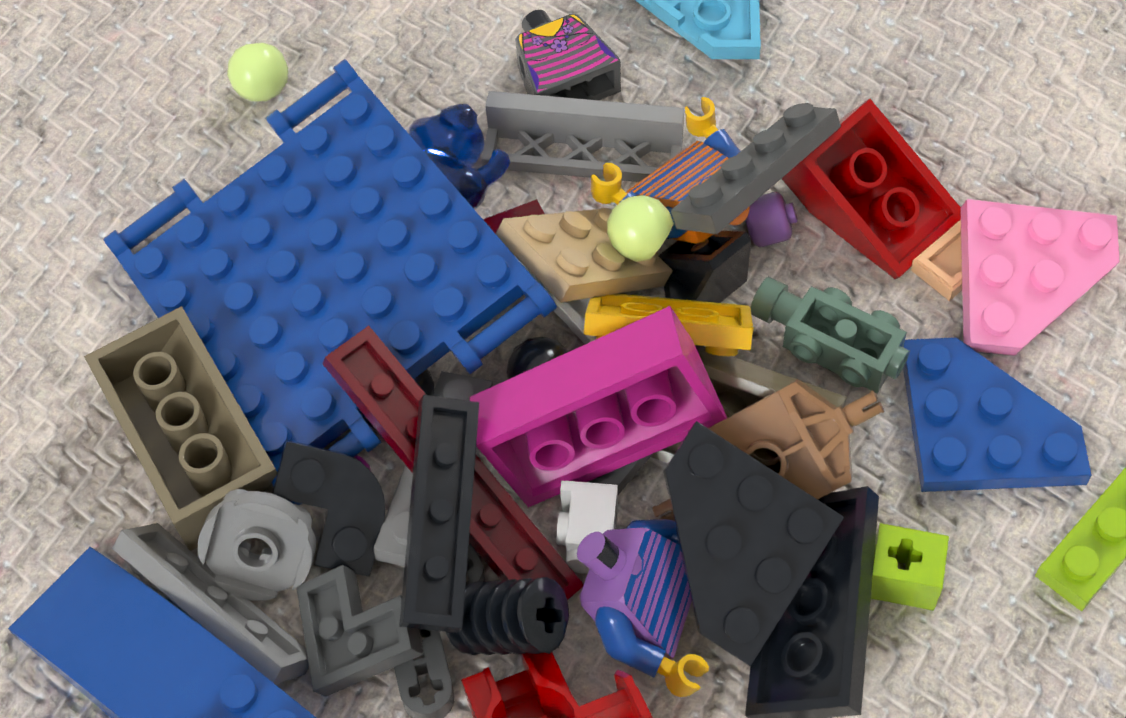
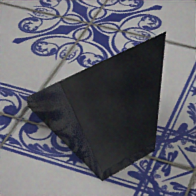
(709, 268)

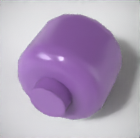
(770, 220)

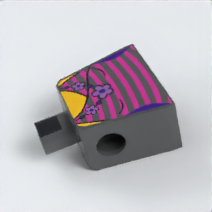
(565, 58)

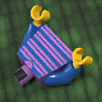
(641, 599)

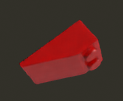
(874, 191)

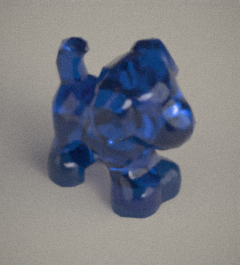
(454, 145)

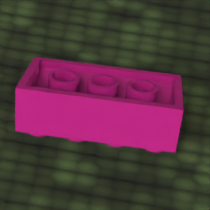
(596, 407)

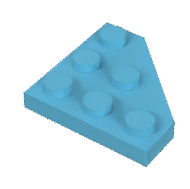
(713, 26)

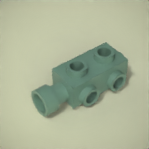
(834, 333)

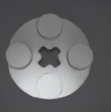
(261, 516)

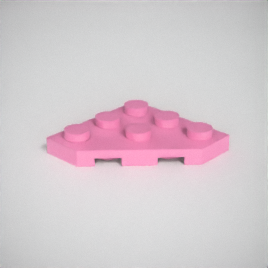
(1027, 268)

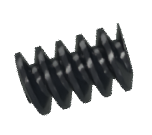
(512, 617)

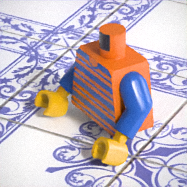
(680, 174)

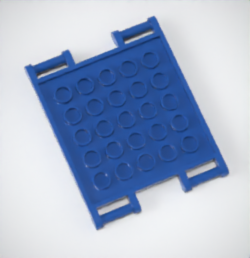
(315, 247)

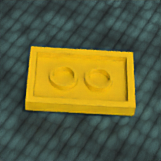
(714, 325)

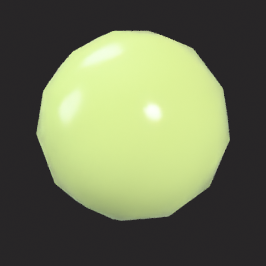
(257, 71)
(639, 227)

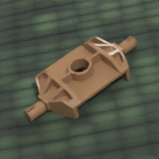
(803, 431)

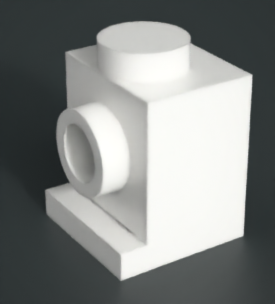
(584, 511)

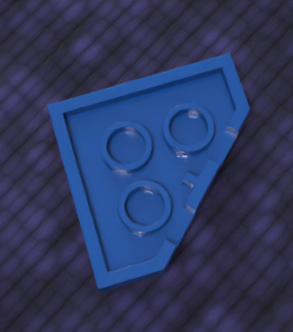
(983, 426)

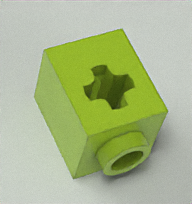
(924, 563)

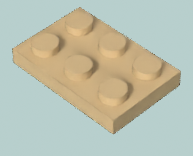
(576, 257)

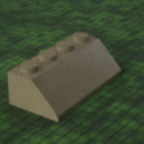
(180, 420)

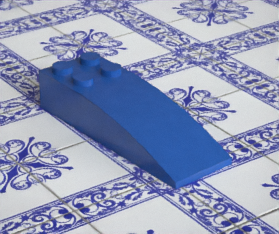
(140, 651)

